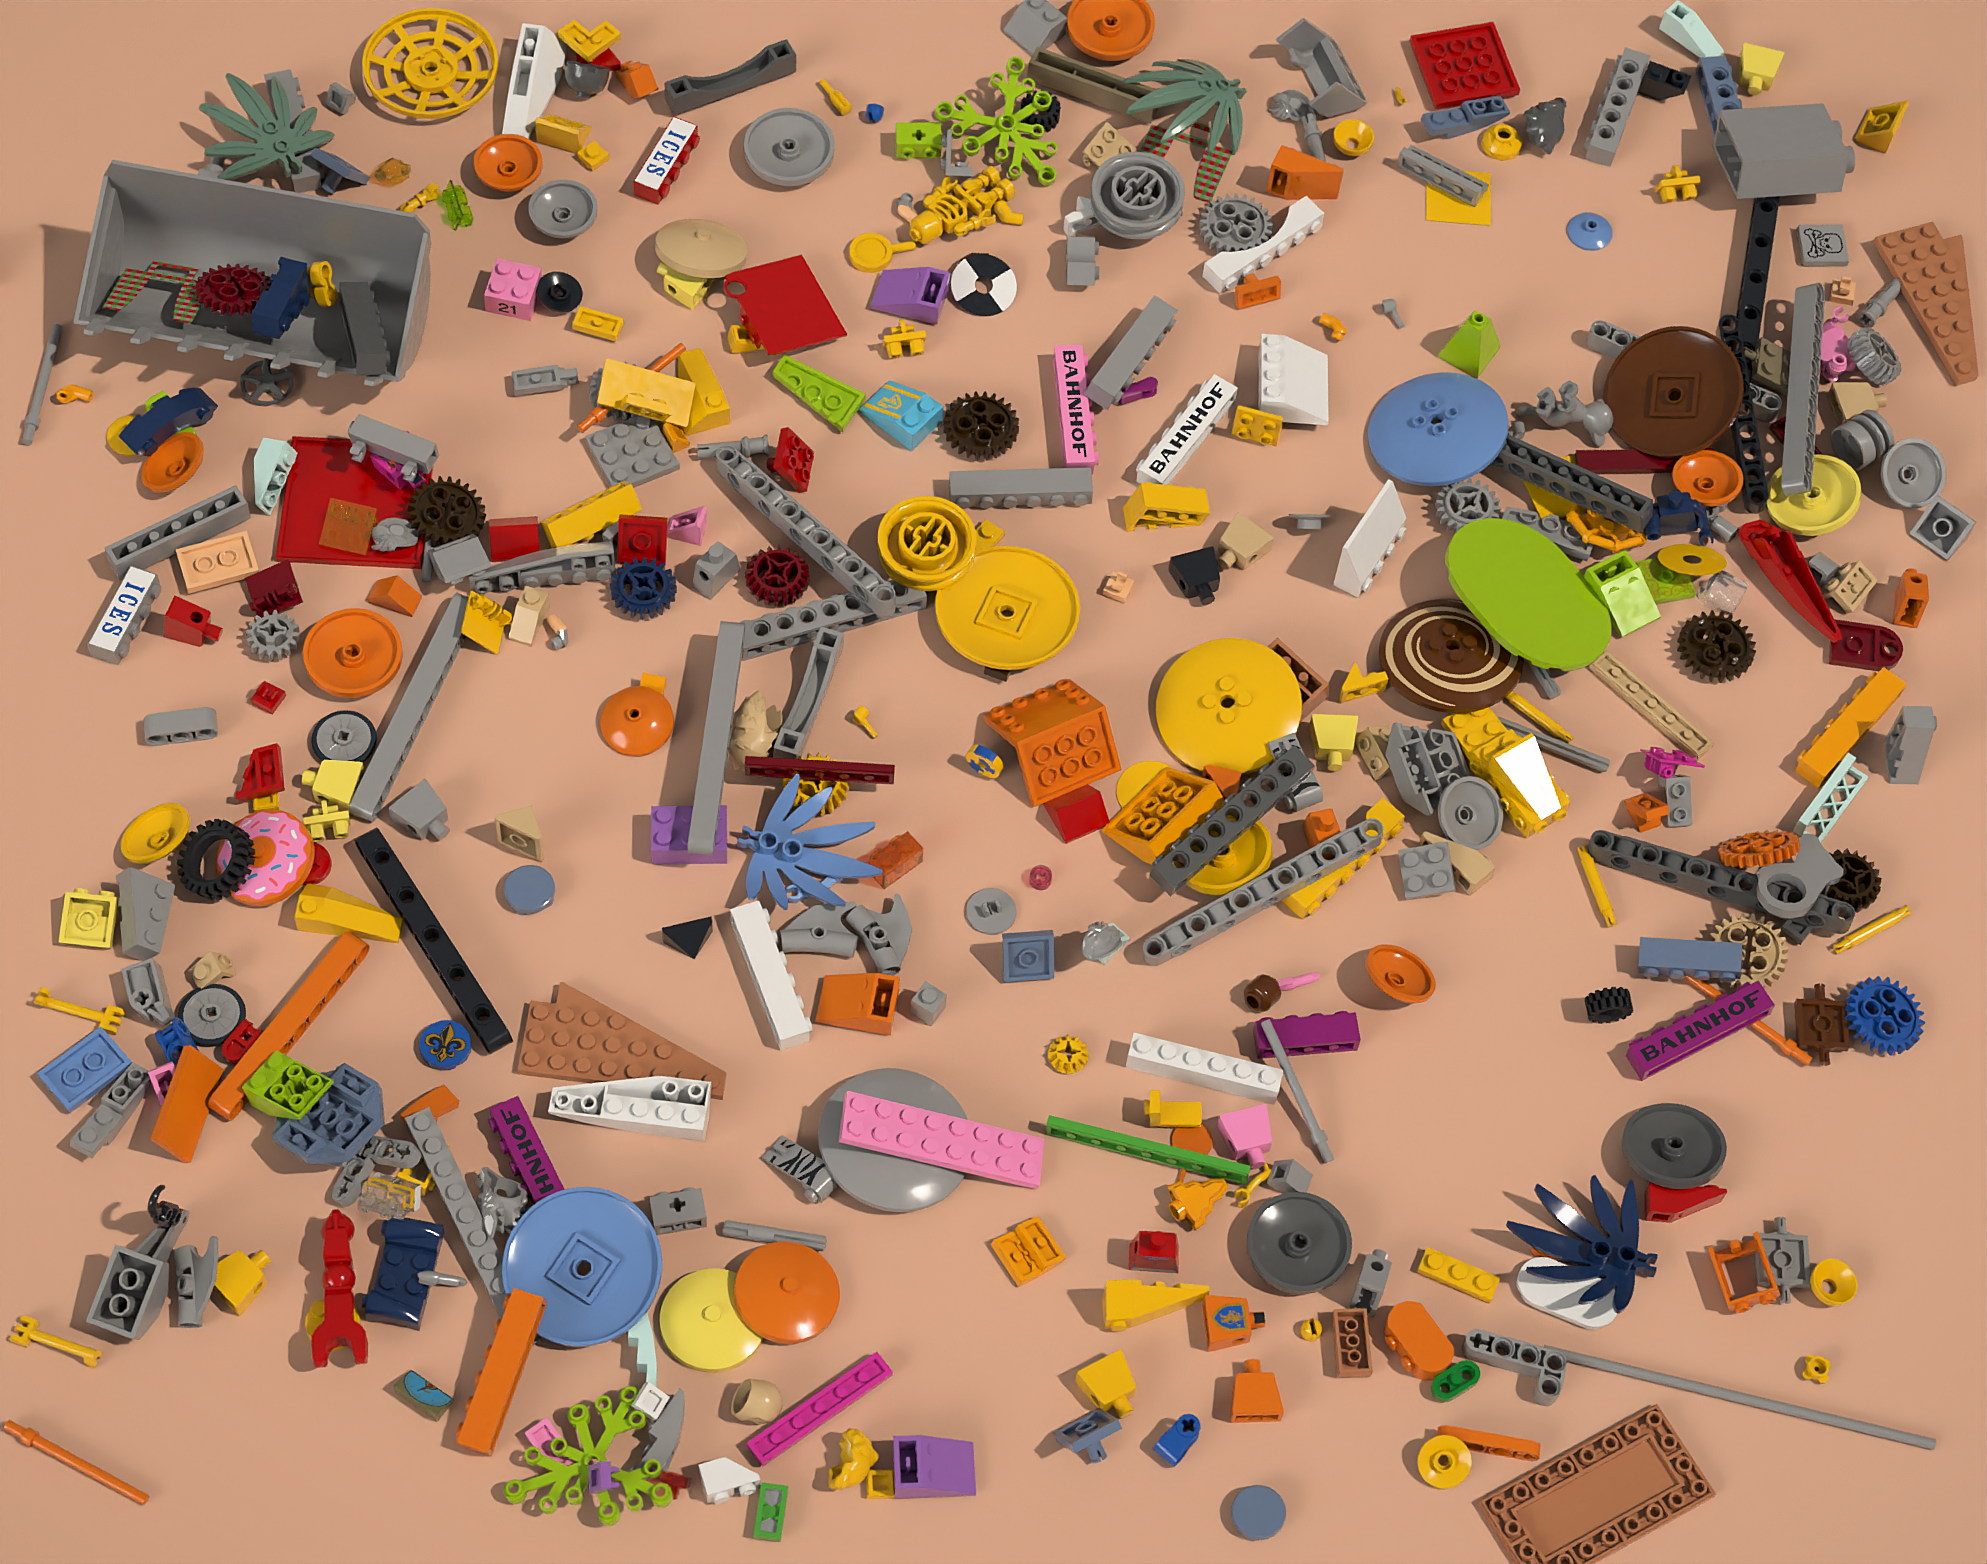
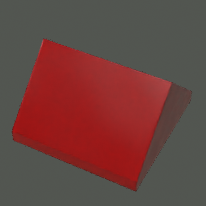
(513, 537)
(1078, 813)

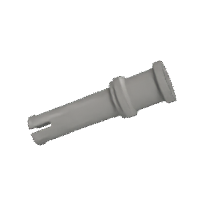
(1877, 306)
(746, 447)

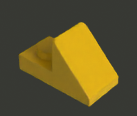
(1358, 686)

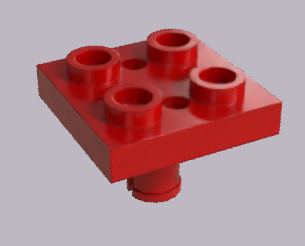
(792, 460)

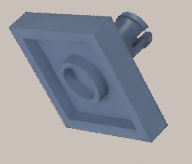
(339, 169)
(1028, 955)
(1087, 1433)

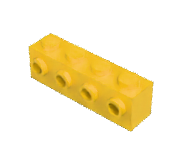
(591, 515)

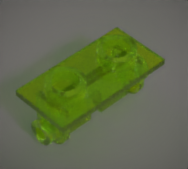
(454, 197)

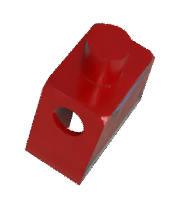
(1154, 1252)

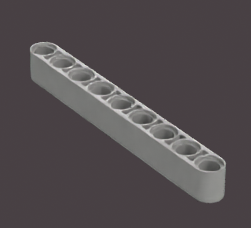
(1613, 340)

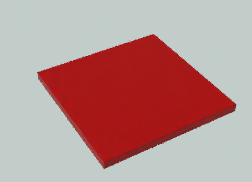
(325, 472)

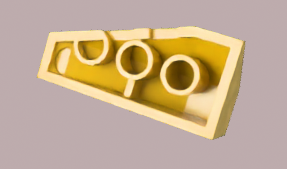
(709, 403)
(335, 912)
(1131, 1303)

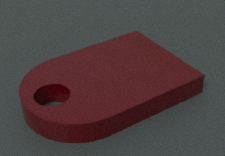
(1864, 647)

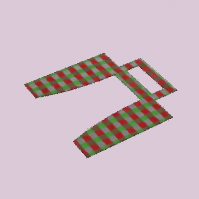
(1210, 167)
(134, 280)

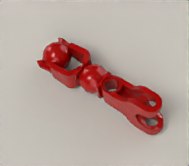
(338, 1281)

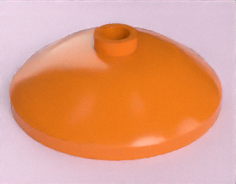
(506, 154)
(173, 462)
(1708, 477)
(640, 734)
(1400, 974)

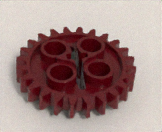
(231, 289)

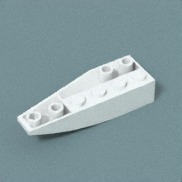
(533, 78)
(639, 1105)

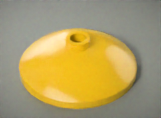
(155, 833)

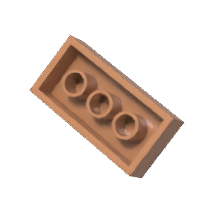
(1352, 1343)

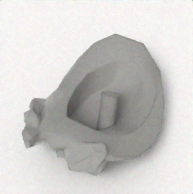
(1291, 105)
(392, 534)
(1100, 941)

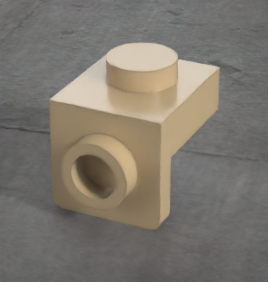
(211, 969)

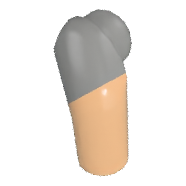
(905, 207)
(560, 629)

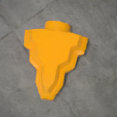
(1195, 1200)

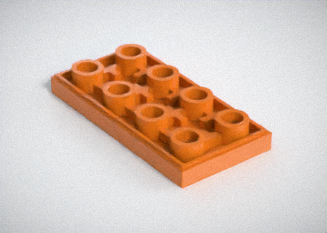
(186, 1104)

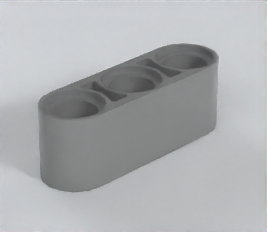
(180, 726)

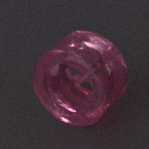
(1037, 883)

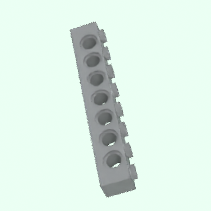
(815, 611)

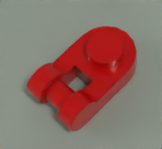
(235, 1046)

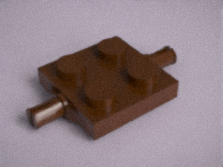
(1821, 1024)

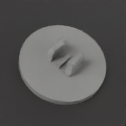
(991, 911)

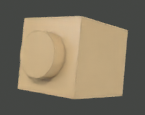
(529, 615)

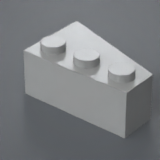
(1909, 744)

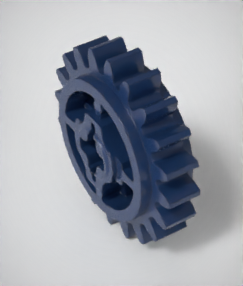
(642, 580)

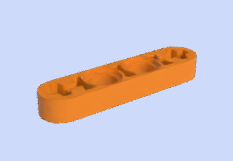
(1494, 1443)

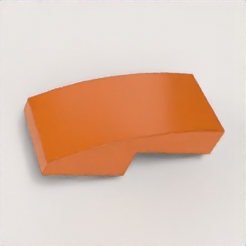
(438, 1100)

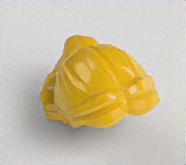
(856, 1460)

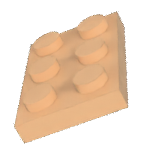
(217, 562)

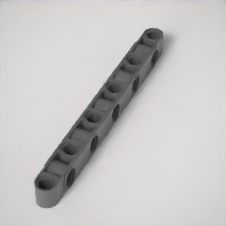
(1713, 879)

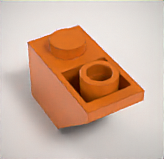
(637, 79)

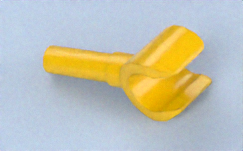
(859, 718)

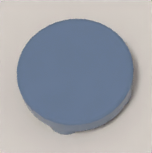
(529, 889)
(1258, 1512)

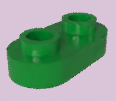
(1454, 1382)

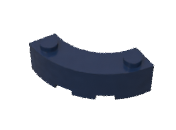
(166, 418)

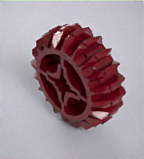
(774, 584)

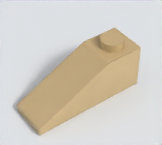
(1469, 866)

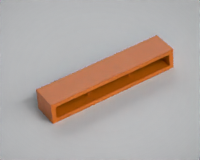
(501, 1371)

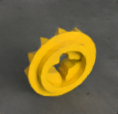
(1060, 1061)

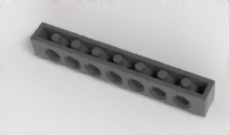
(1575, 483)
(1173, 878)

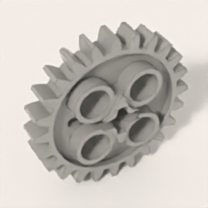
(1235, 224)

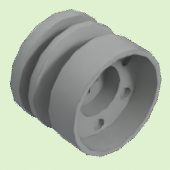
(1862, 439)

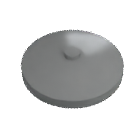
(789, 147)

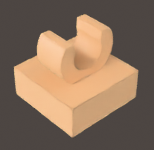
(1842, 291)
(1118, 587)

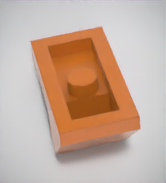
(1646, 811)

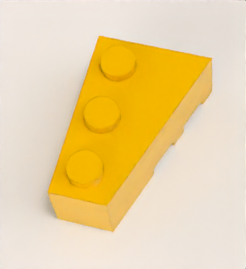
(1165, 504)

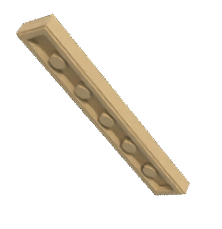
(1651, 705)

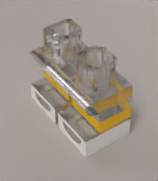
(389, 1196)

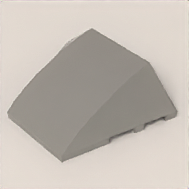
(1424, 764)

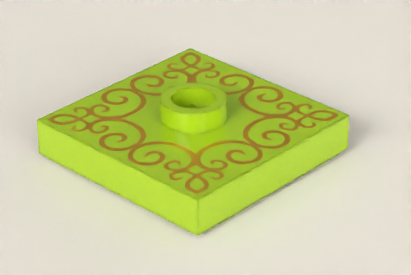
(1664, 583)

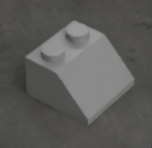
(1036, 25)

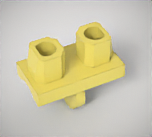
(326, 818)

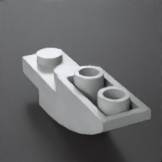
(114, 1112)
(665, 1434)

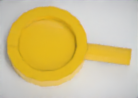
(874, 252)

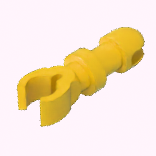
(429, 193)

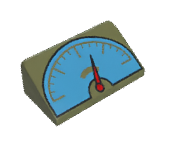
(423, 1394)

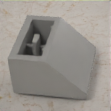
(459, 559)

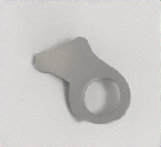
(1811, 873)

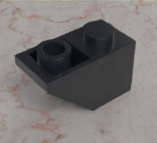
(1663, 82)

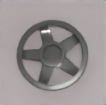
(266, 382)

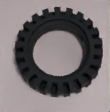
(195, 850)

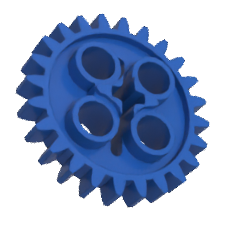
(1884, 1015)

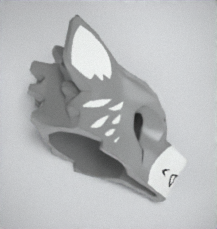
(498, 1211)

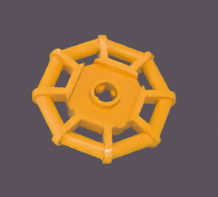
(1599, 526)

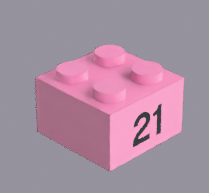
(512, 289)

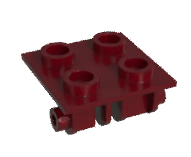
(273, 589)

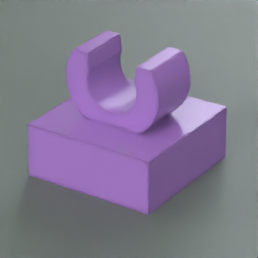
(600, 1477)

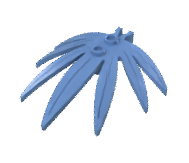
(783, 851)

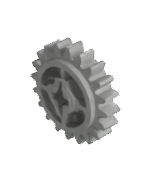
(1466, 502)

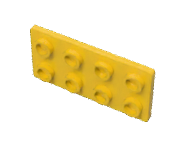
(646, 393)

